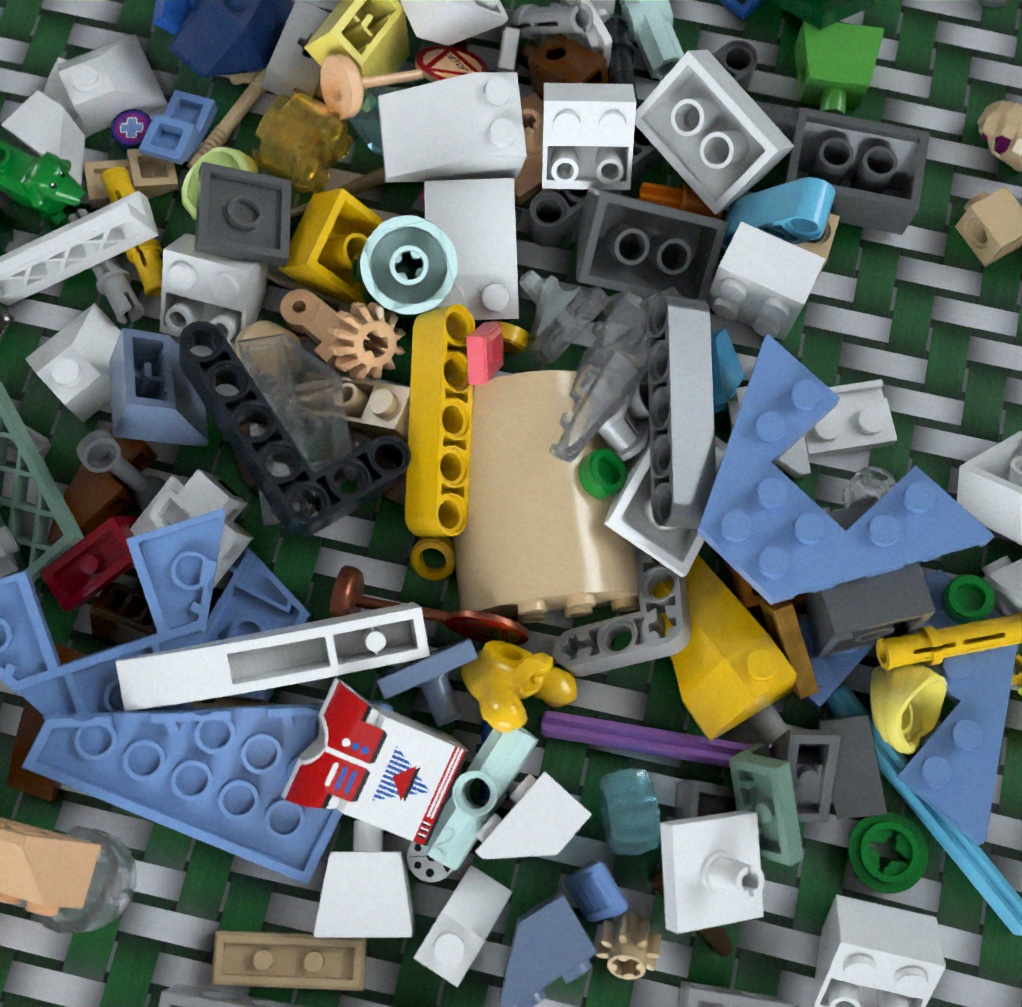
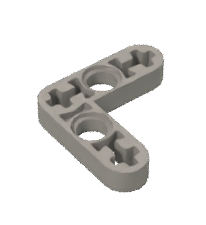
(644, 625)

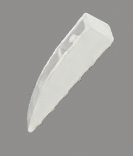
(274, 657)

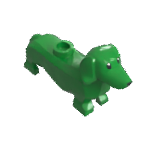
(39, 183)

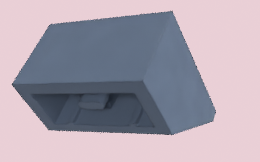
(152, 392)
(544, 947)

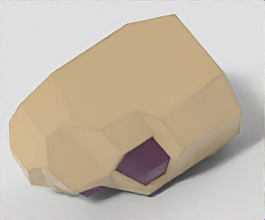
(1002, 129)

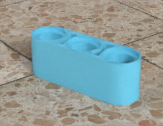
(787, 211)

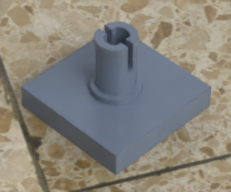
(431, 677)

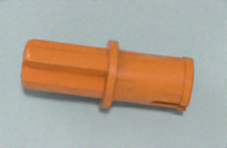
(675, 197)

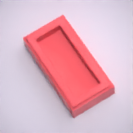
(484, 352)

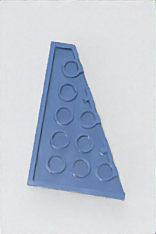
(199, 774)

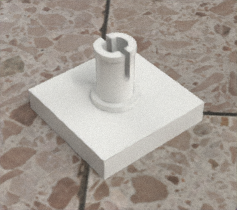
(711, 870)

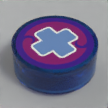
(130, 128)

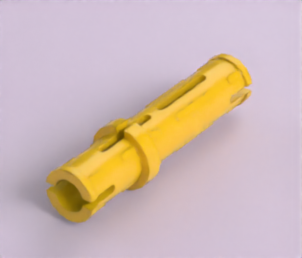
(146, 255)
(933, 644)

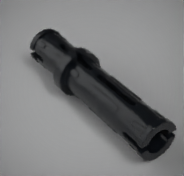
(621, 55)

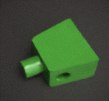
(836, 64)

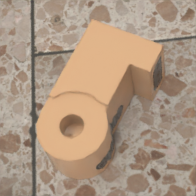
(309, 319)

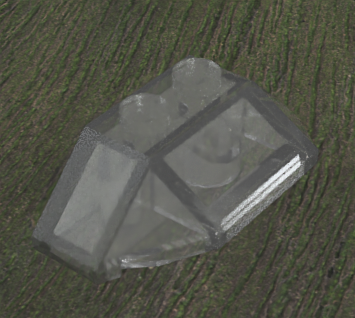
(306, 401)

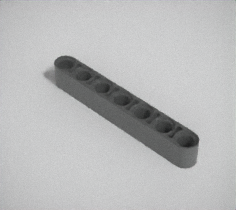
(568, 208)

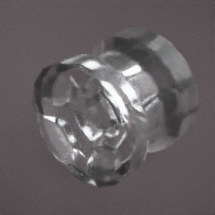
(874, 481)

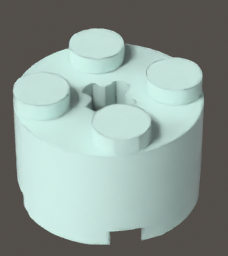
(423, 242)

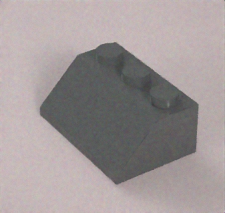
(868, 163)
(646, 246)

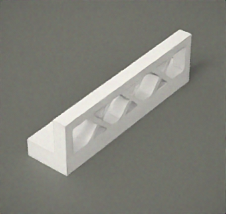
(76, 247)

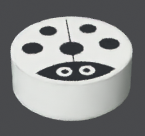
(424, 866)

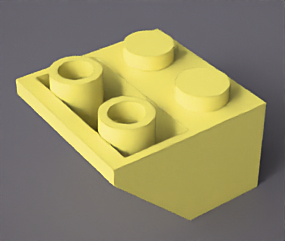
(367, 32)

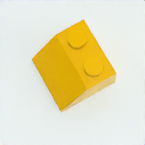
(327, 241)

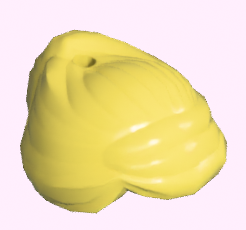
(906, 704)

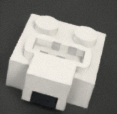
(190, 498)

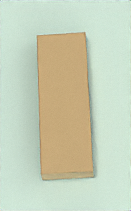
(288, 960)

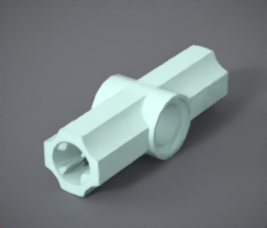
(652, 29)
(461, 818)

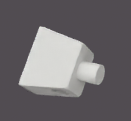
(366, 891)

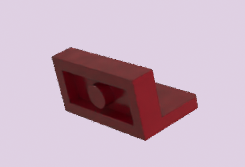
(91, 563)

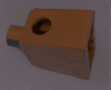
(562, 62)

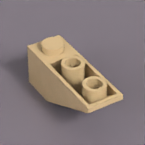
(377, 408)

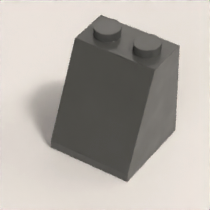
(867, 608)

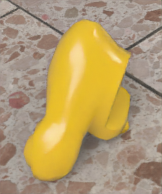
(511, 673)

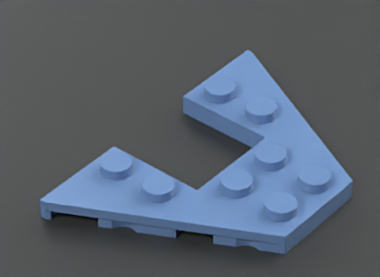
(779, 533)
(178, 581)
(961, 757)

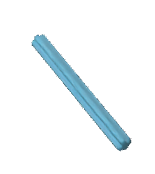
(961, 849)

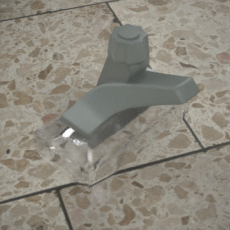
(558, 315)

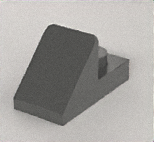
(812, 767)

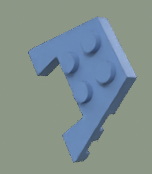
(254, 604)

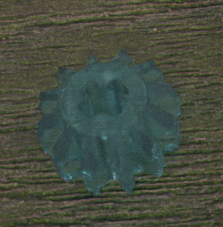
(629, 812)

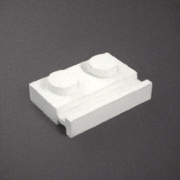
(856, 423)

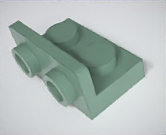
(766, 787)

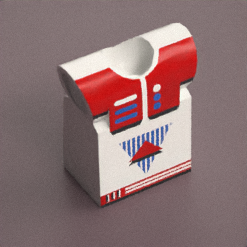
(376, 766)

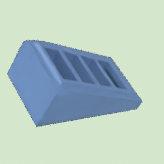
(595, 892)

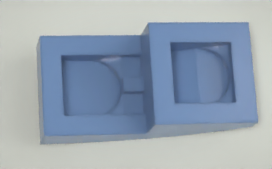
(180, 128)

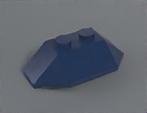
(230, 35)

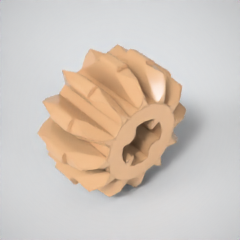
(380, 344)

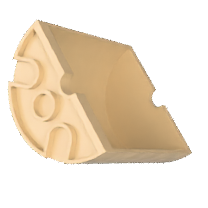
(531, 525)

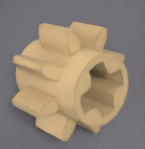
(629, 945)

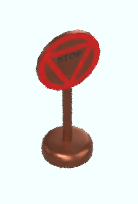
(481, 626)

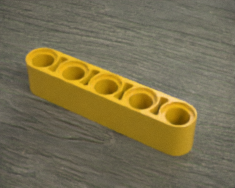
(439, 423)

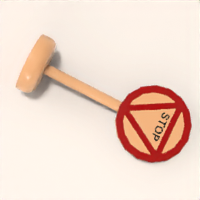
(344, 86)

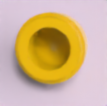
(445, 546)

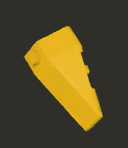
(730, 661)

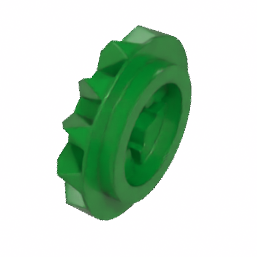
(906, 841)

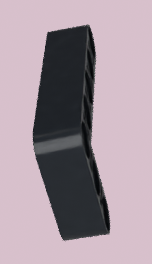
(276, 444)

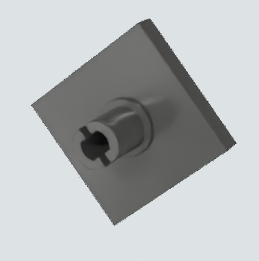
(243, 215)

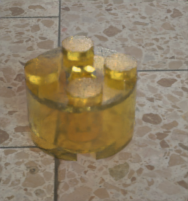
(301, 141)

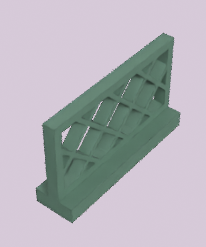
(49, 500)

